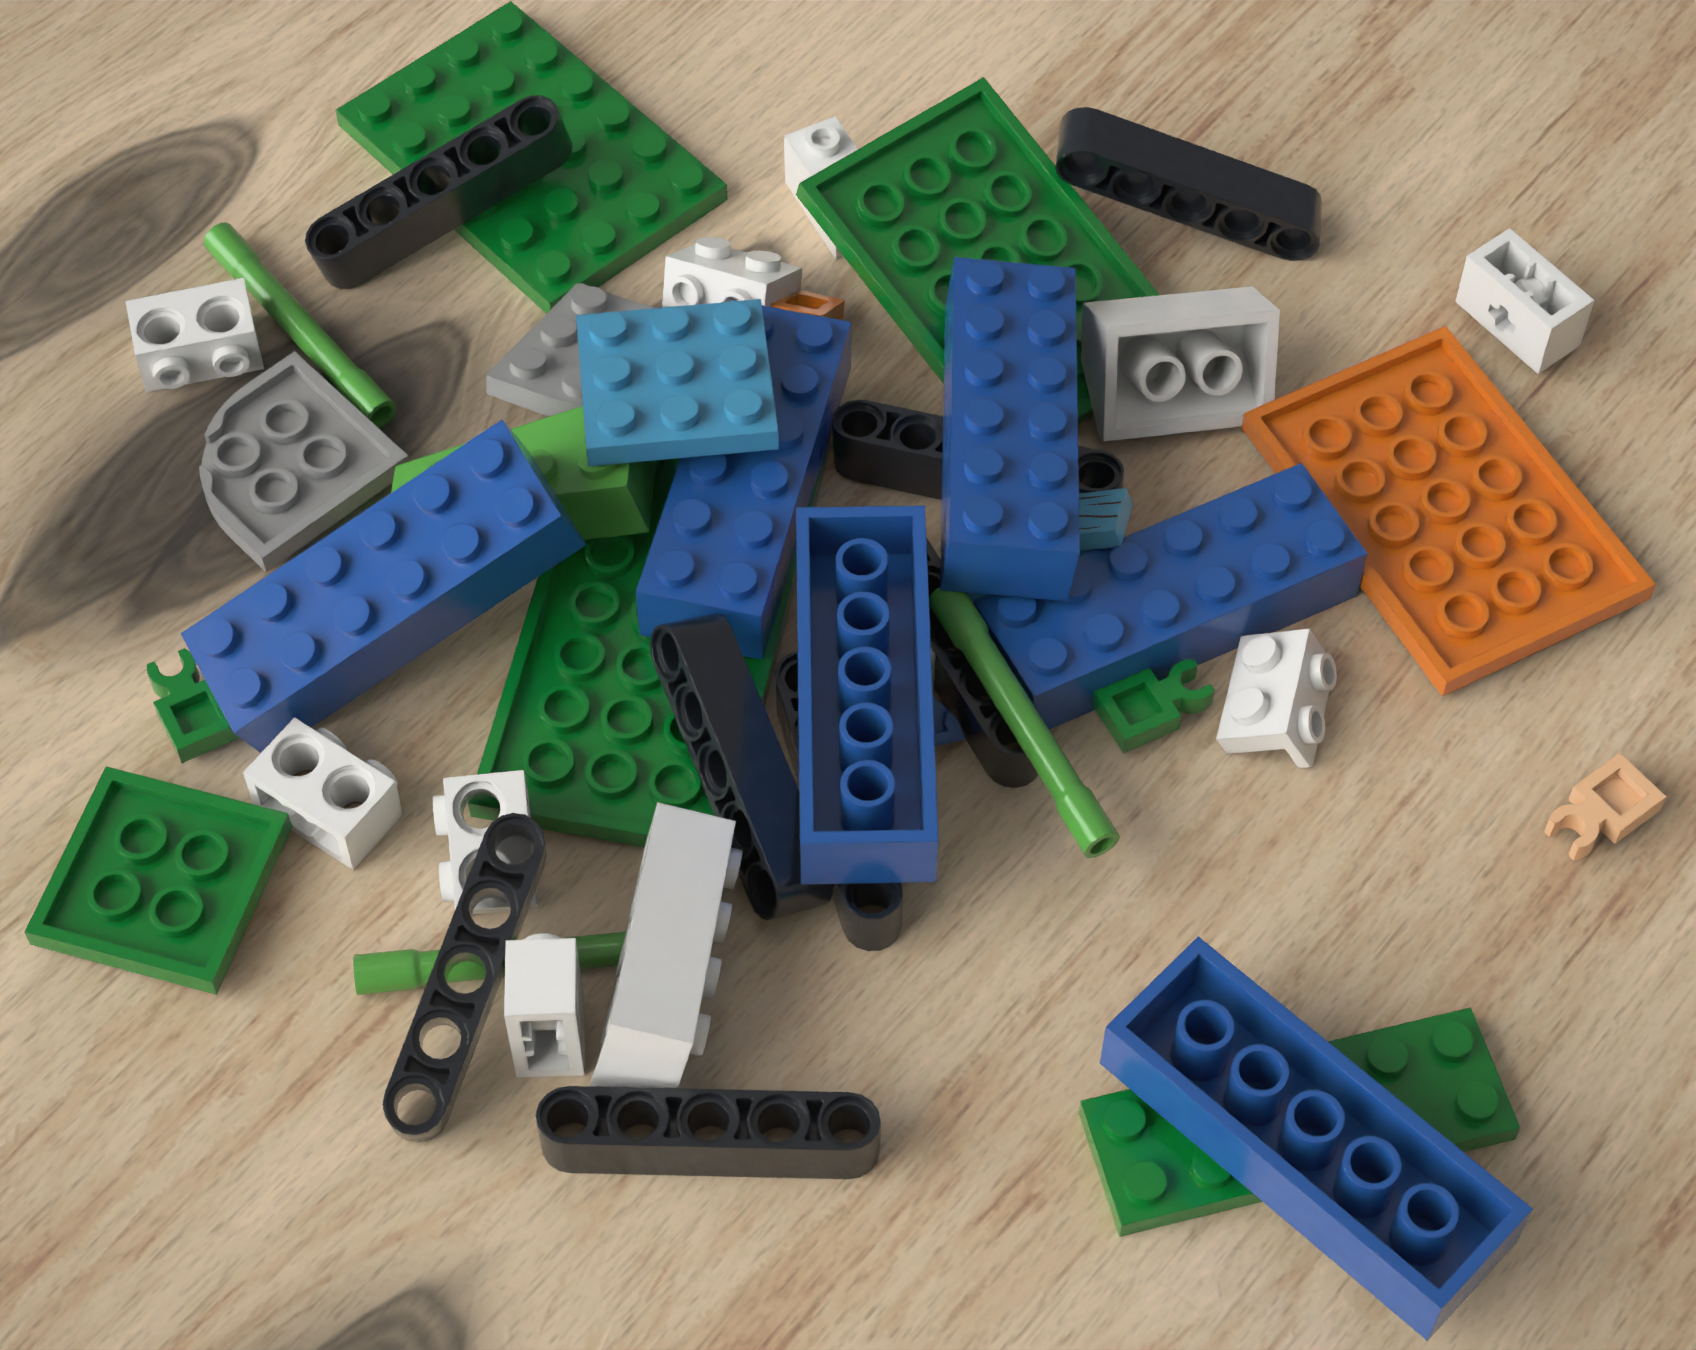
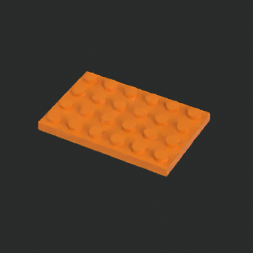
(1460, 507)

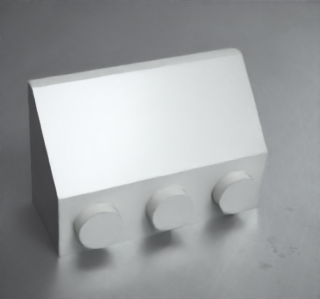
(1178, 361)

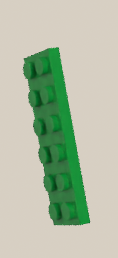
(1429, 1064)

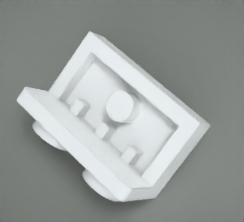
(719, 274)
(1278, 695)

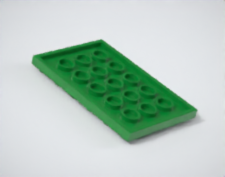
(962, 187)
(584, 221)

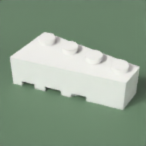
(668, 950)

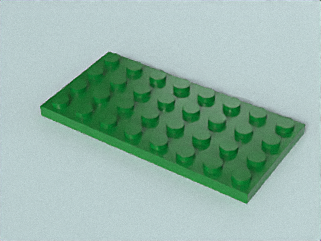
(587, 701)

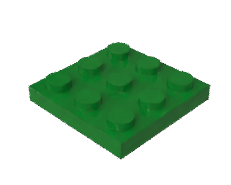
(159, 880)

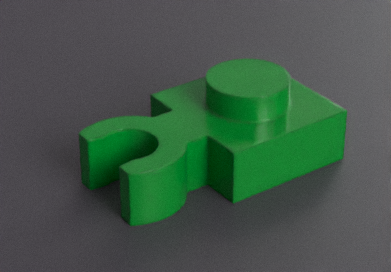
(1147, 709)
(189, 710)

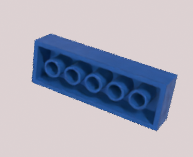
(1010, 431)
(733, 516)
(383, 588)
(1180, 592)
(865, 696)
(1314, 1137)

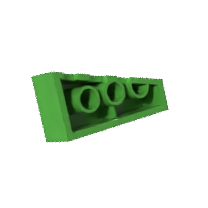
(597, 498)

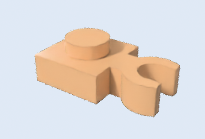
(1607, 801)

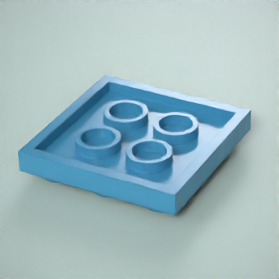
(676, 382)

